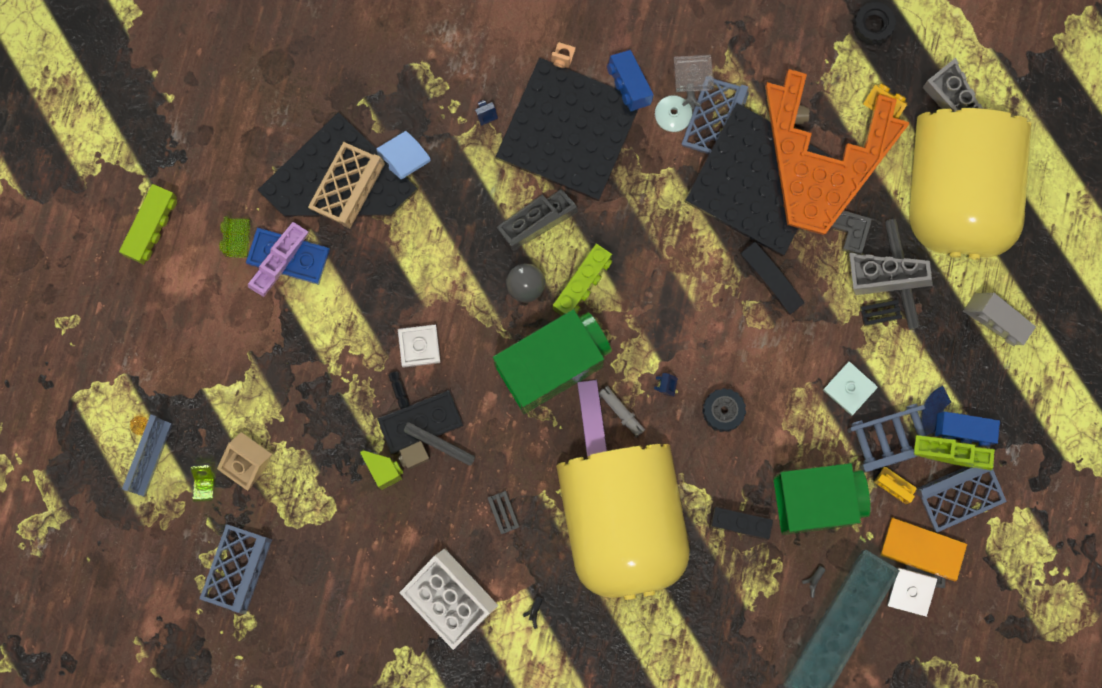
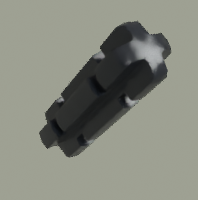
(398, 389)

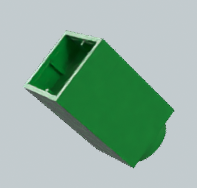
(552, 359)

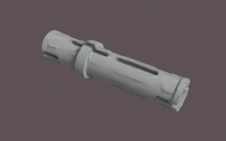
(622, 412)

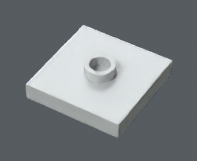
(419, 346)
(912, 592)

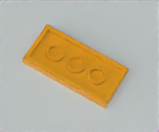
(923, 549)

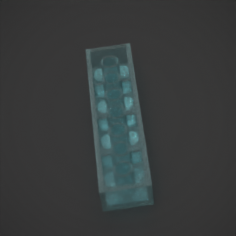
(843, 623)

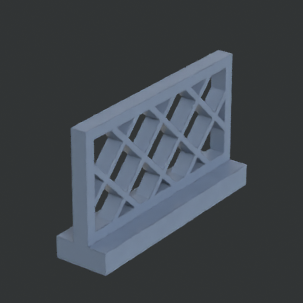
(740, 97)
(147, 456)
(950, 481)
(250, 576)

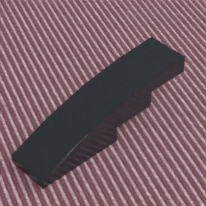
(772, 278)

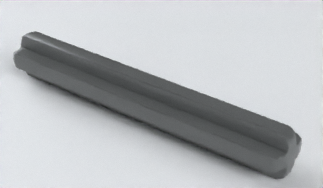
(439, 444)

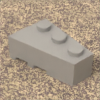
(1000, 318)

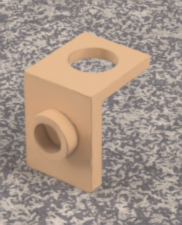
(561, 60)

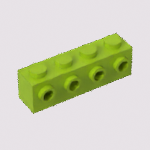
(148, 224)
(583, 280)

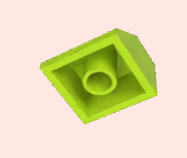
(382, 469)

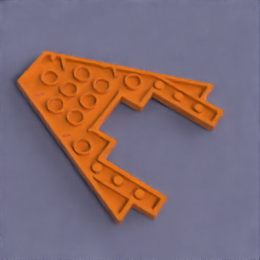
(815, 185)

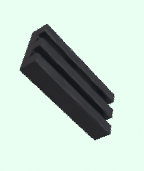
(881, 305)

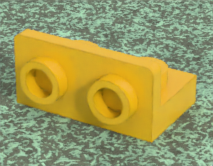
(884, 90)
(895, 485)

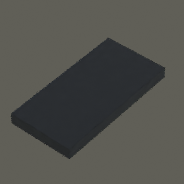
(434, 415)

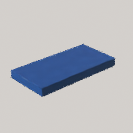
(305, 265)

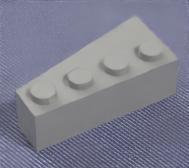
(951, 89)
(886, 274)

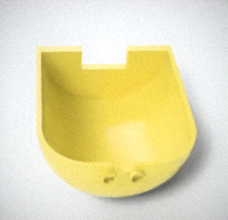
(969, 181)
(625, 520)

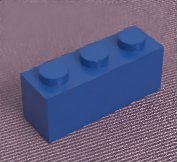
(630, 80)
(967, 429)

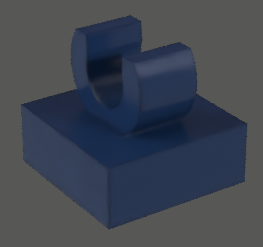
(486, 112)
(667, 385)

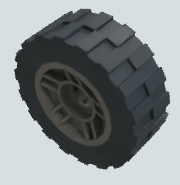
(734, 405)

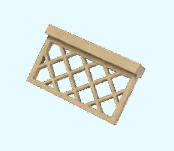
(360, 192)

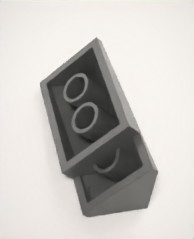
(537, 218)

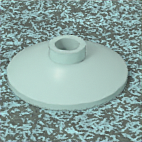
(669, 121)

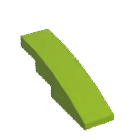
(954, 453)

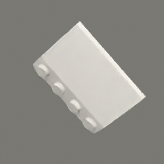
(448, 598)

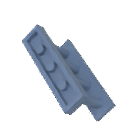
(889, 458)

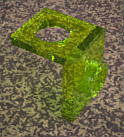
(203, 484)

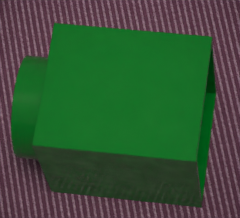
(821, 498)

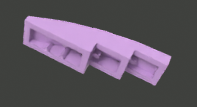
(278, 259)
(591, 417)

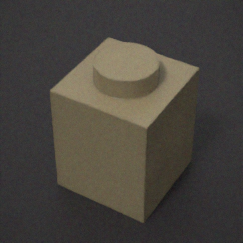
(413, 455)

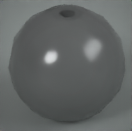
(525, 283)

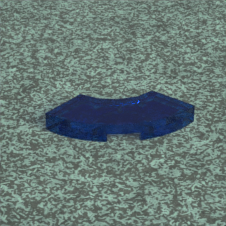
(934, 404)

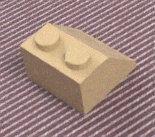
(244, 461)

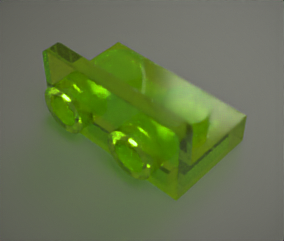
(235, 237)

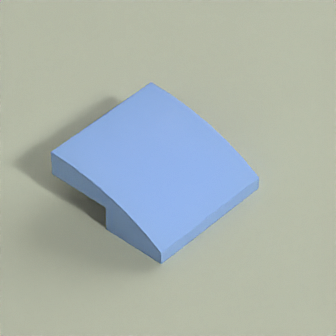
(403, 155)

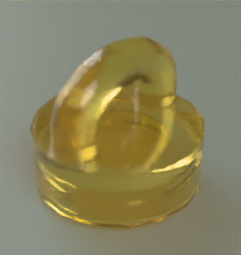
(138, 425)

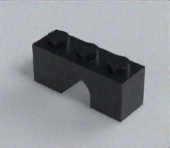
(741, 523)

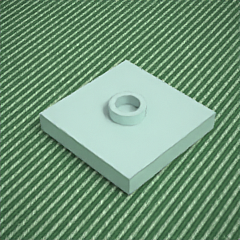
(850, 388)

